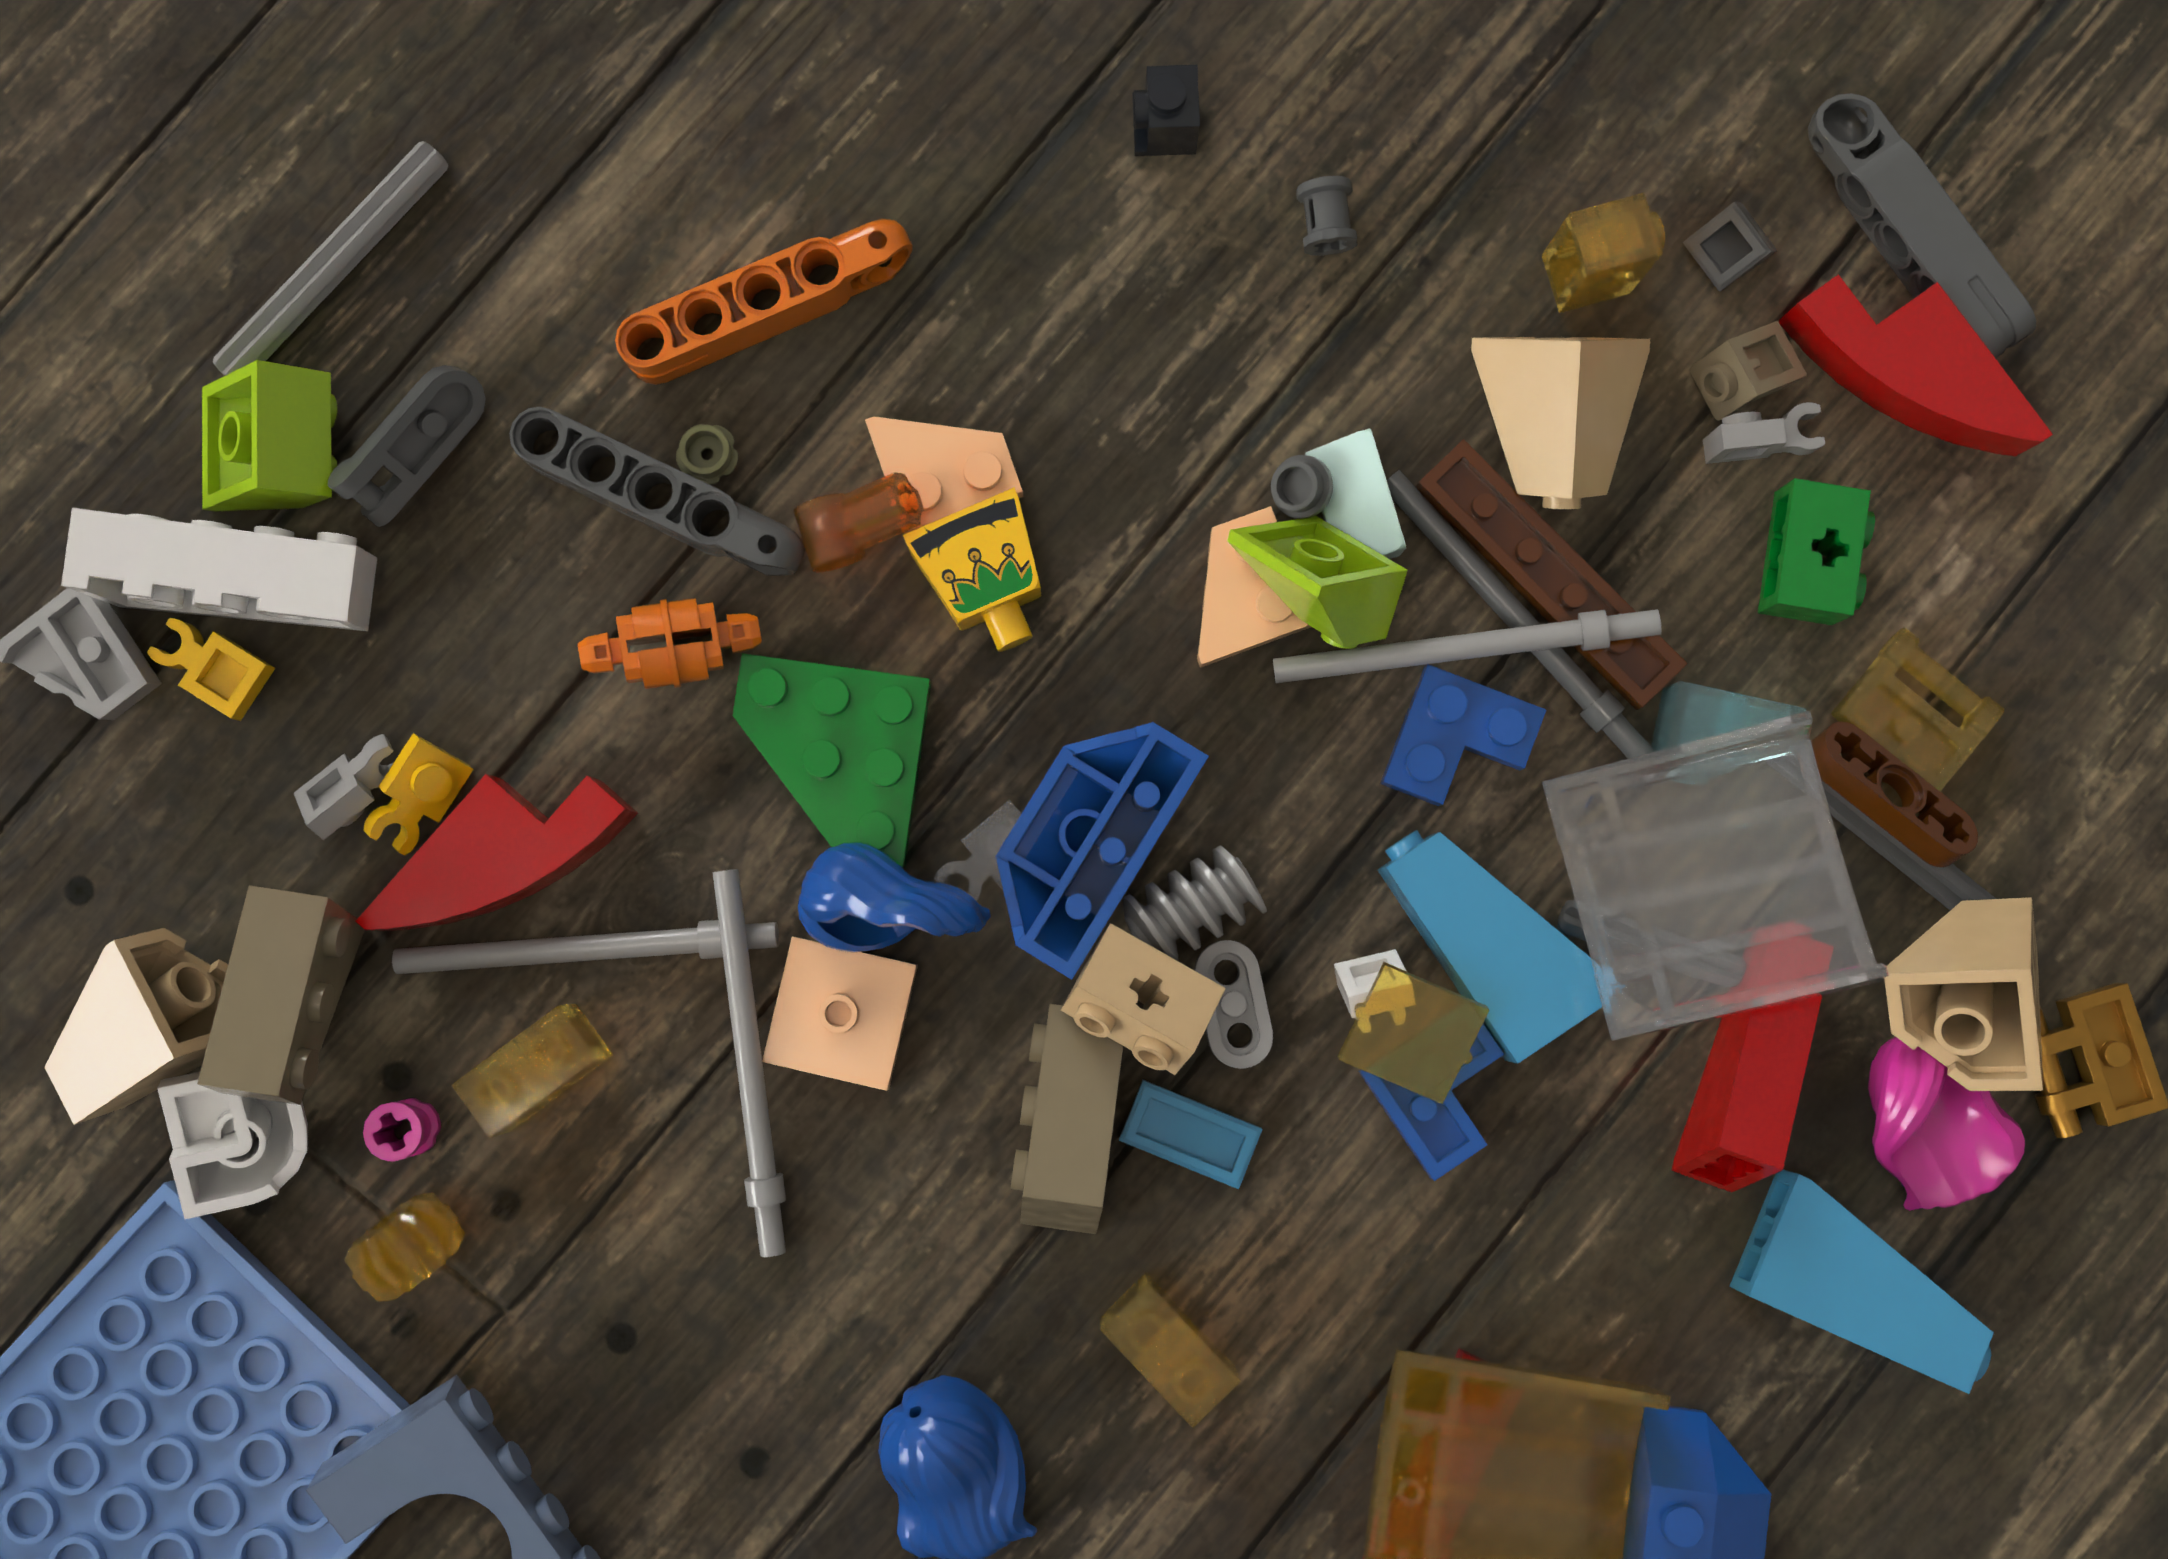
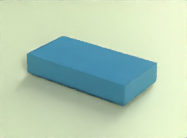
(1190, 1134)

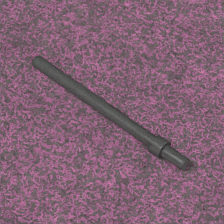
(1600, 708)

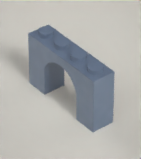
(444, 1448)

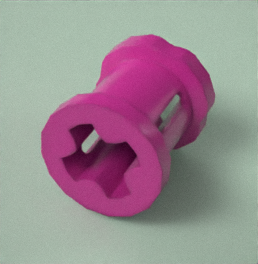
(380, 1126)

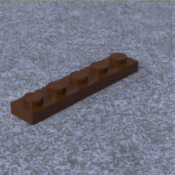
(1544, 568)

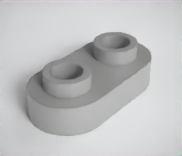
(1240, 1003)

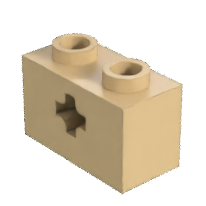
(1173, 995)

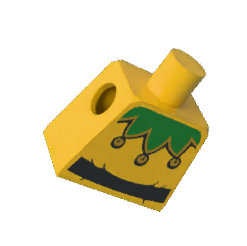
(981, 566)

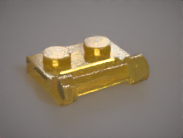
(1906, 722)

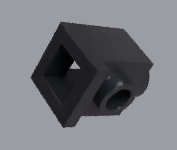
(1167, 112)

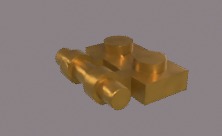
(2110, 1057)

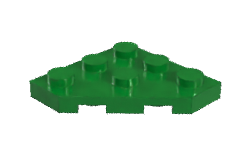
(839, 744)

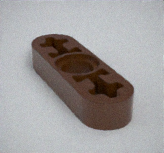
(1939, 832)

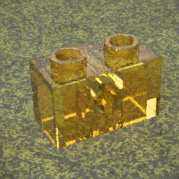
(1603, 252)
(532, 1070)
(1169, 1350)

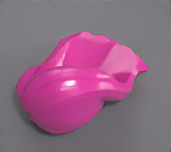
(1935, 1132)

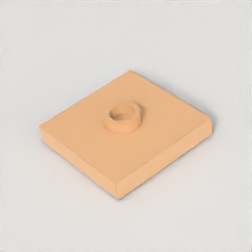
(840, 1014)

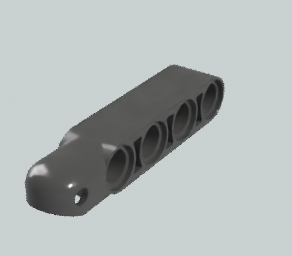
(1915, 219)
(635, 473)

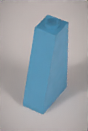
(1492, 944)
(1845, 1279)

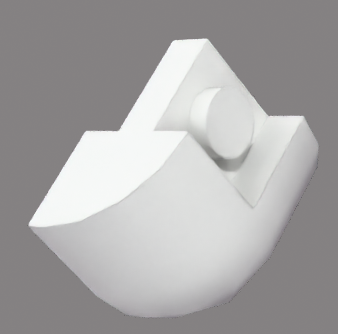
(229, 1146)

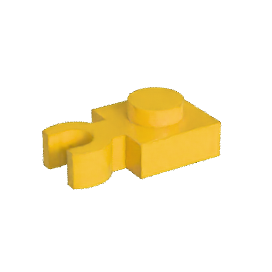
(217, 671)
(420, 784)

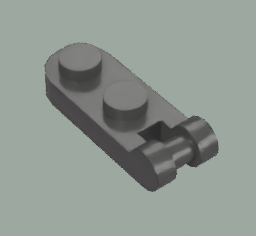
(411, 442)

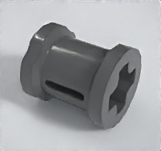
(1327, 215)

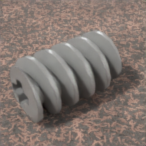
(1193, 903)

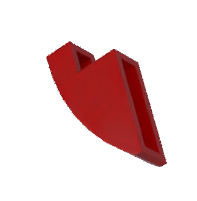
(1917, 368)
(496, 853)

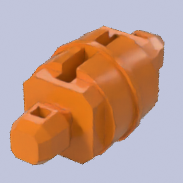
(668, 623)

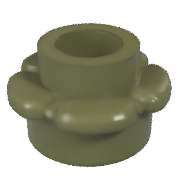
(707, 437)

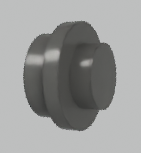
(1302, 486)

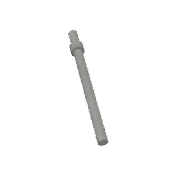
(1591, 631)
(701, 940)
(764, 1186)

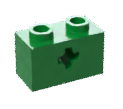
(1793, 575)

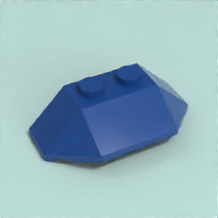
(1090, 837)
(1692, 1493)

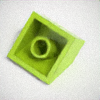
(267, 438)

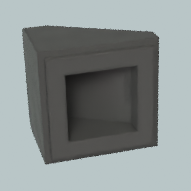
(1729, 246)

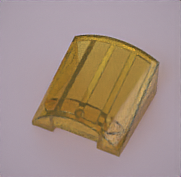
(1502, 1462)

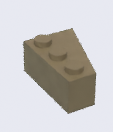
(279, 995)
(1070, 1125)

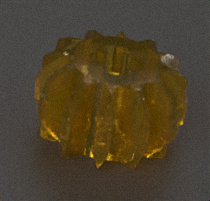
(405, 1247)

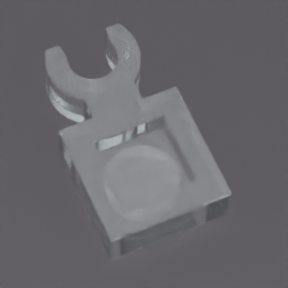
(984, 845)

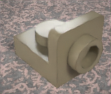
(1747, 369)

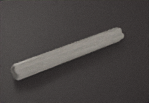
(333, 259)

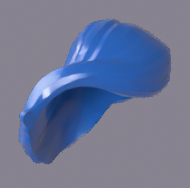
(867, 901)
(954, 1471)

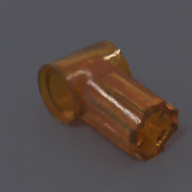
(844, 525)

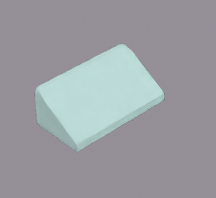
(1360, 494)

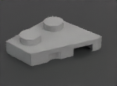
(83, 652)

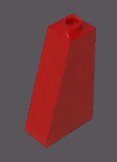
(1748, 1096)

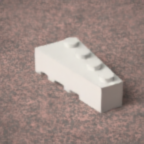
(219, 570)

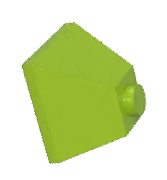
(1325, 577)

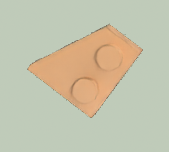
(944, 463)
(1237, 602)

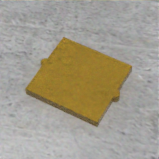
(1413, 1033)

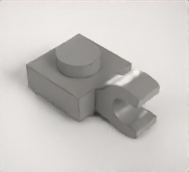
(1749, 437)
(343, 788)

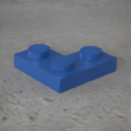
(1452, 717)
(1437, 1132)

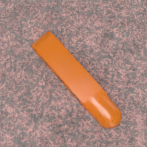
(787, 271)

